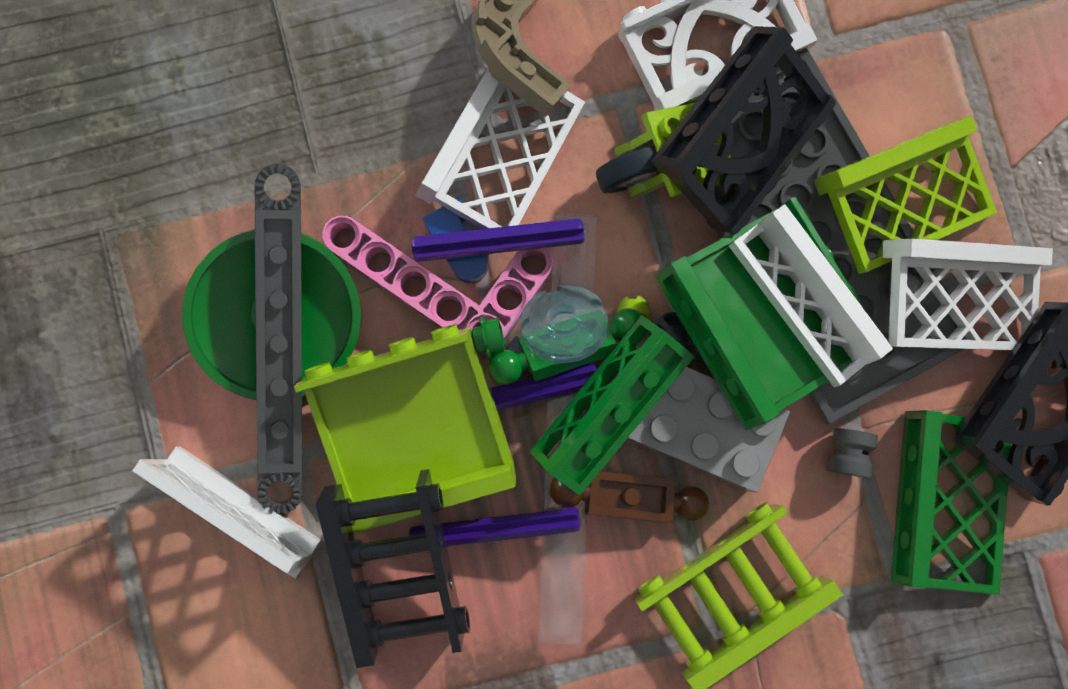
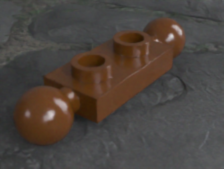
(634, 498)

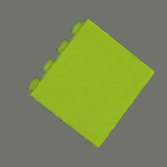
(411, 414)

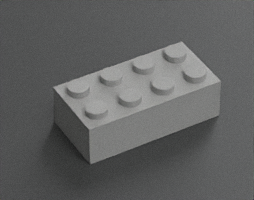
(703, 432)

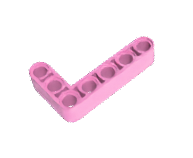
(437, 291)

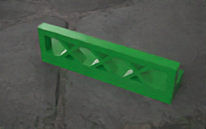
(614, 407)

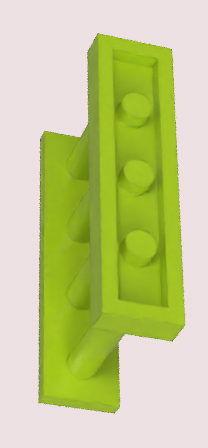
(775, 617)

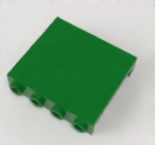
(739, 329)

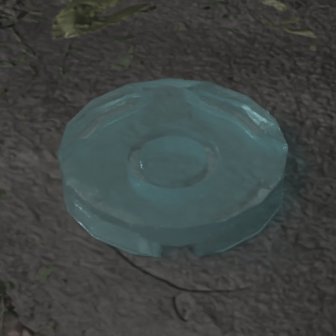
(564, 324)

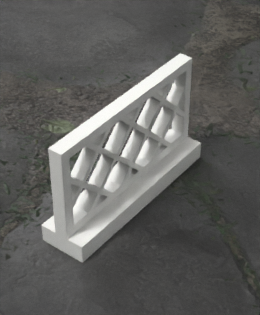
(465, 137)
(958, 258)
(231, 509)

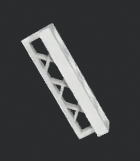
(824, 294)

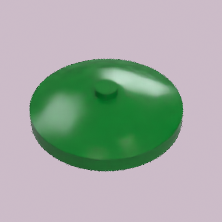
(222, 311)

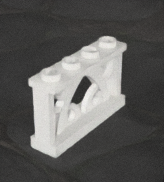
(685, 83)

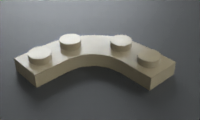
(509, 59)

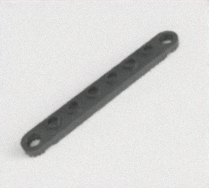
(278, 339)

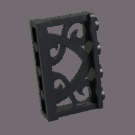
(782, 137)
(1008, 392)

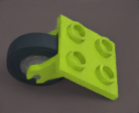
(633, 166)

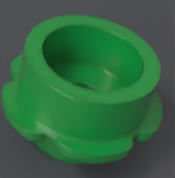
(489, 337)

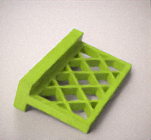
(907, 157)

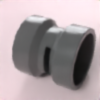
(852, 452)

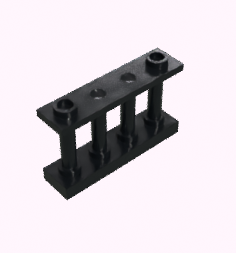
(349, 556)

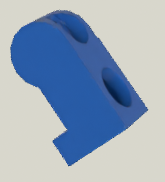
(466, 269)

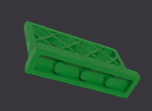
(918, 507)

